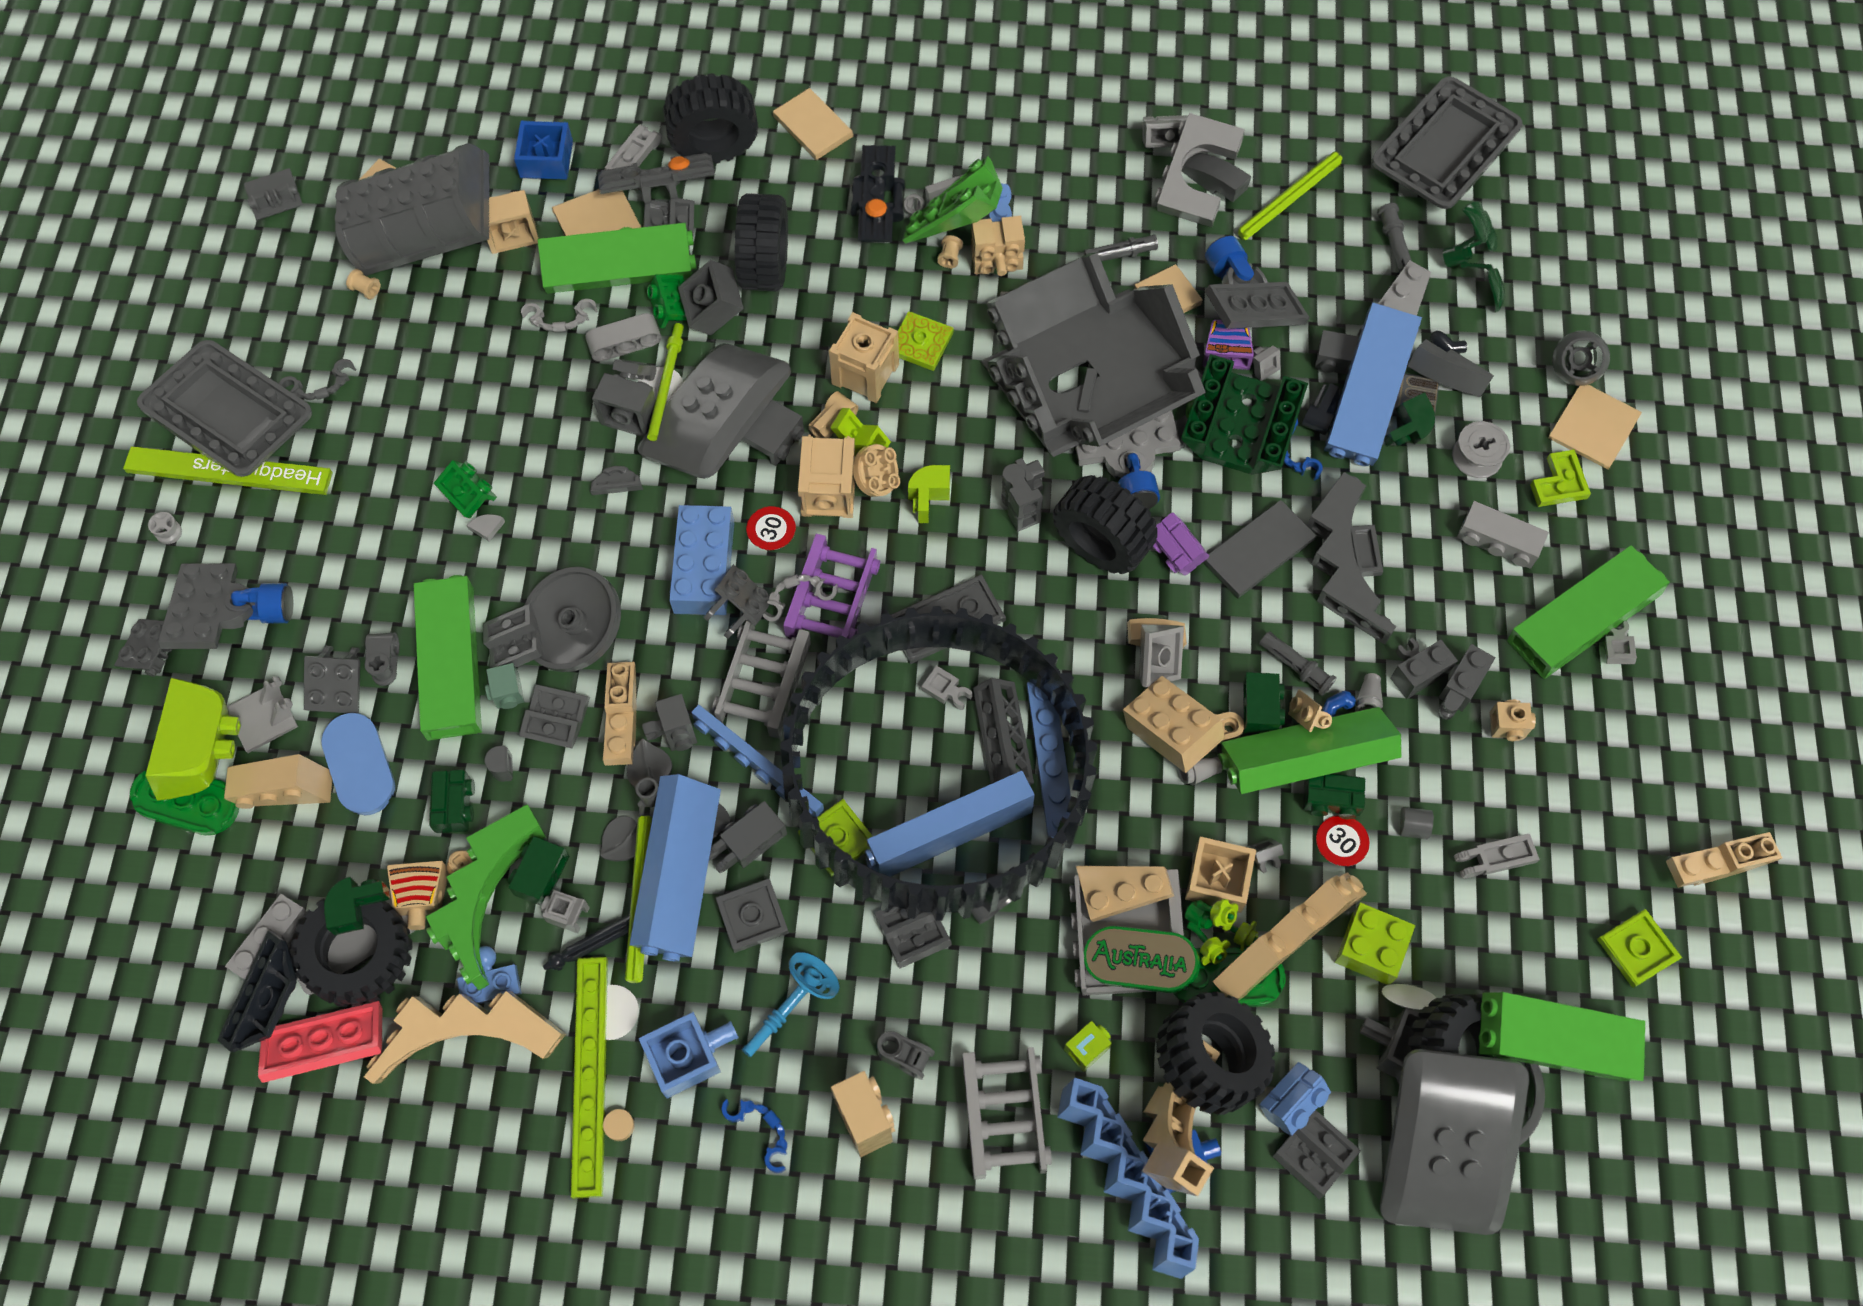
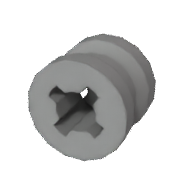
(165, 521)

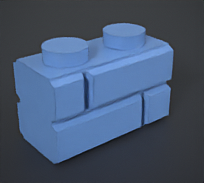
(1295, 1099)

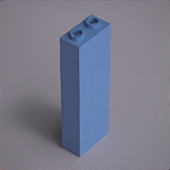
(1372, 384)
(950, 825)
(675, 868)

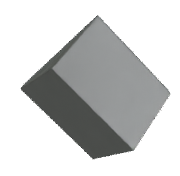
(1160, 653)

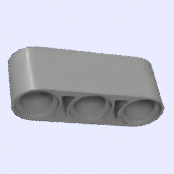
(623, 337)

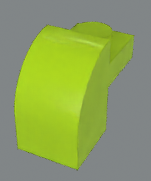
(849, 425)
(928, 484)

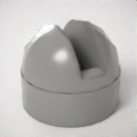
(909, 203)

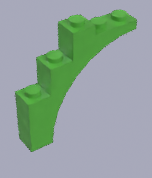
(492, 853)

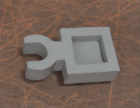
(1619, 646)
(943, 685)

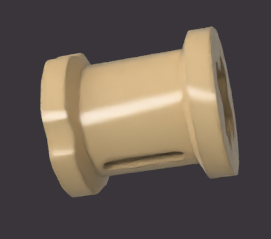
(949, 256)
(363, 284)

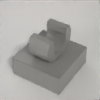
(1266, 362)

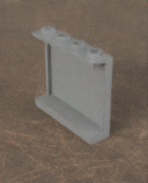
(1158, 916)

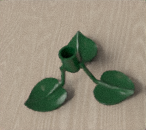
(1462, 252)

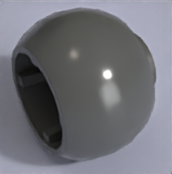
(1564, 346)

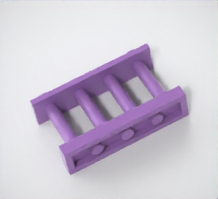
(805, 597)

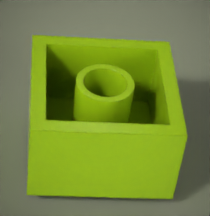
(1375, 944)

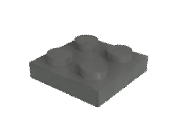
(752, 915)

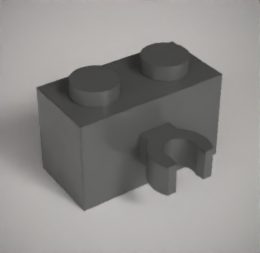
(1421, 667)
(673, 723)

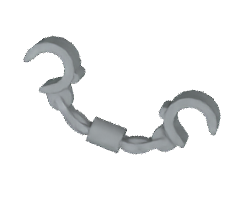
(558, 326)
(794, 581)

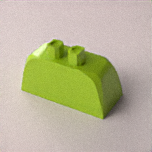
(190, 740)

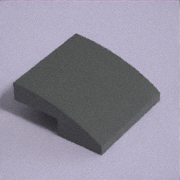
(666, 213)
(513, 637)
(554, 716)
(912, 938)
(1317, 1154)

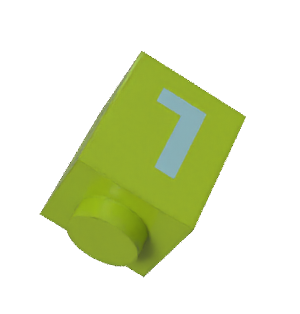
(1088, 1045)

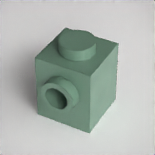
(504, 686)

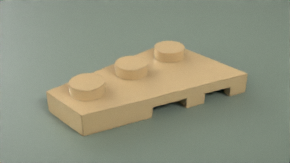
(1122, 888)

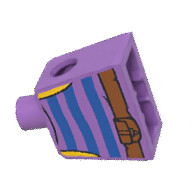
(1230, 344)

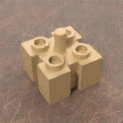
(998, 245)

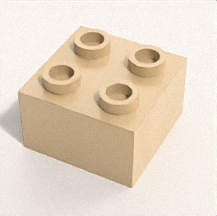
(511, 222)
(1220, 873)

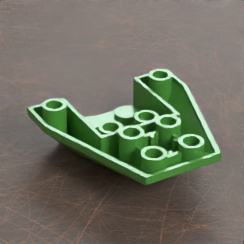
(960, 204)

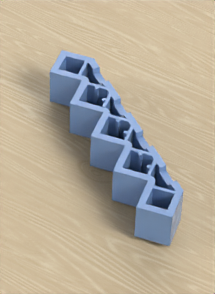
(1152, 1208)

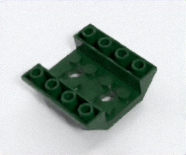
(1260, 428)

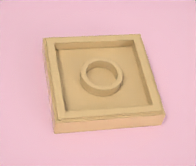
(1185, 291)

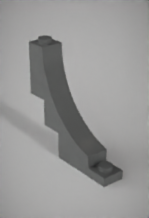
(1347, 590)

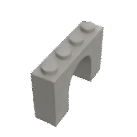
(1197, 136)

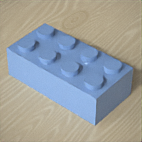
(701, 558)

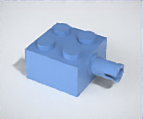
(684, 1053)

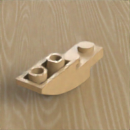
(620, 713)
(1724, 860)

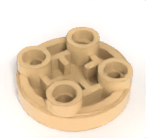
(876, 470)

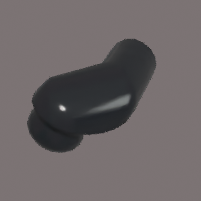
(1444, 342)

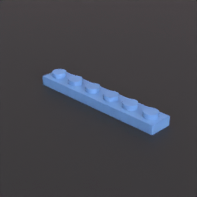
(747, 755)
(1050, 758)

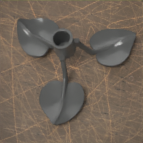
(644, 775)

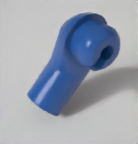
(1339, 700)

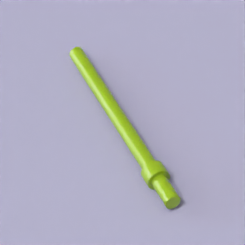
(673, 346)

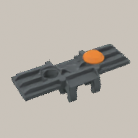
(678, 169)

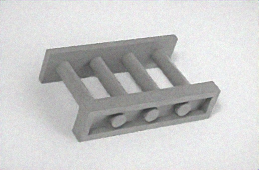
(781, 694)
(981, 1130)

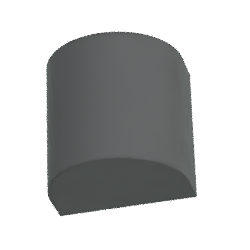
(500, 763)
(1416, 823)

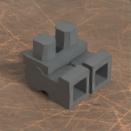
(1022, 493)

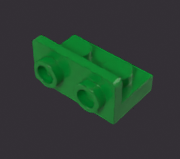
(666, 298)
(464, 487)

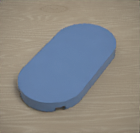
(358, 764)

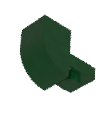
(1417, 418)
(345, 900)

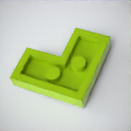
(1567, 481)

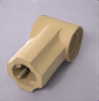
(821, 424)

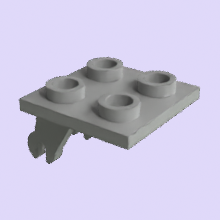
(263, 716)

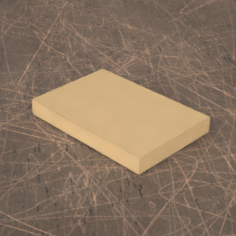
(812, 124)

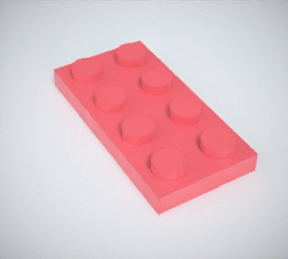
(321, 1042)

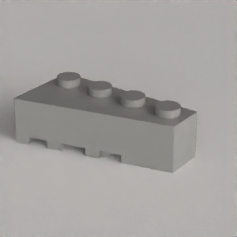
(1406, 290)

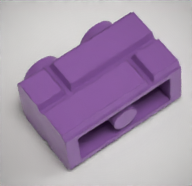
(1179, 545)

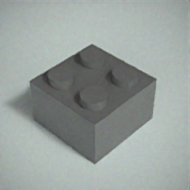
(710, 297)
(624, 404)

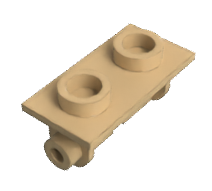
(1308, 712)

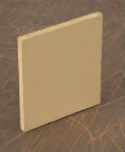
(595, 213)
(1595, 425)

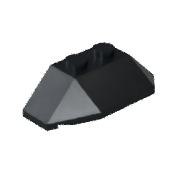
(261, 996)

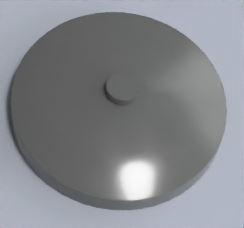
(575, 618)

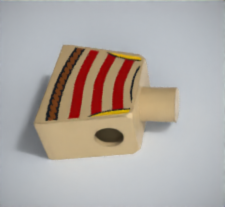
(417, 890)

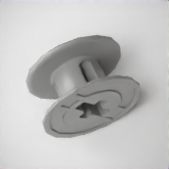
(1480, 449)

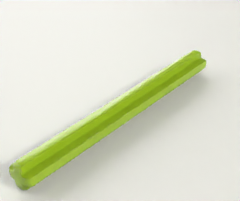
(1289, 196)
(635, 959)

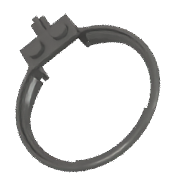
(1397, 1048)

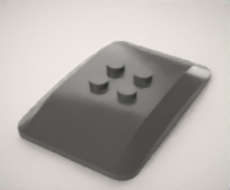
(1447, 142)
(224, 408)
(714, 409)
(1454, 1141)

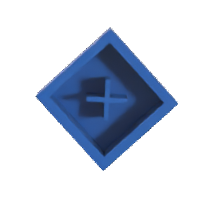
(543, 150)

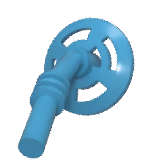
(807, 984)

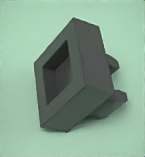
(1265, 851)

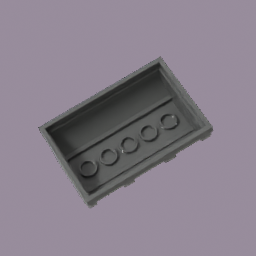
(414, 210)

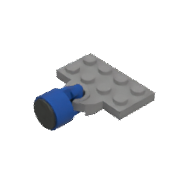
(1134, 456)

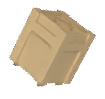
(864, 357)
(827, 477)

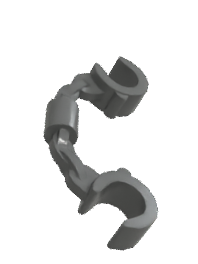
(324, 392)

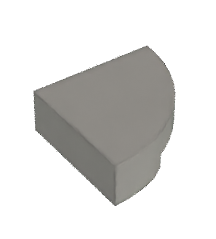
(486, 525)

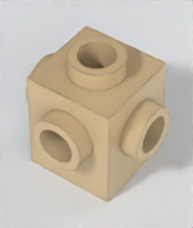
(1511, 720)

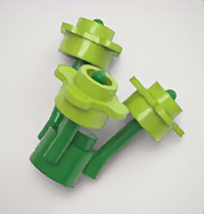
(1220, 914)

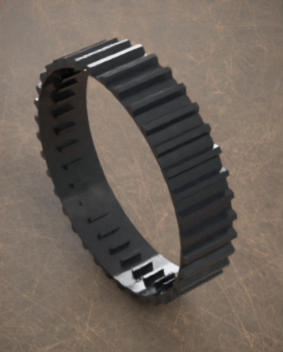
(960, 633)

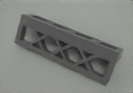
(998, 731)

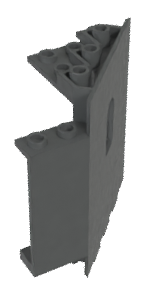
(1073, 318)

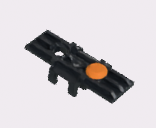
(868, 193)

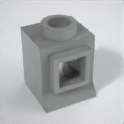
(563, 910)

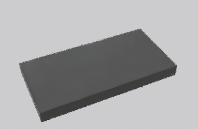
(1259, 549)
(971, 595)

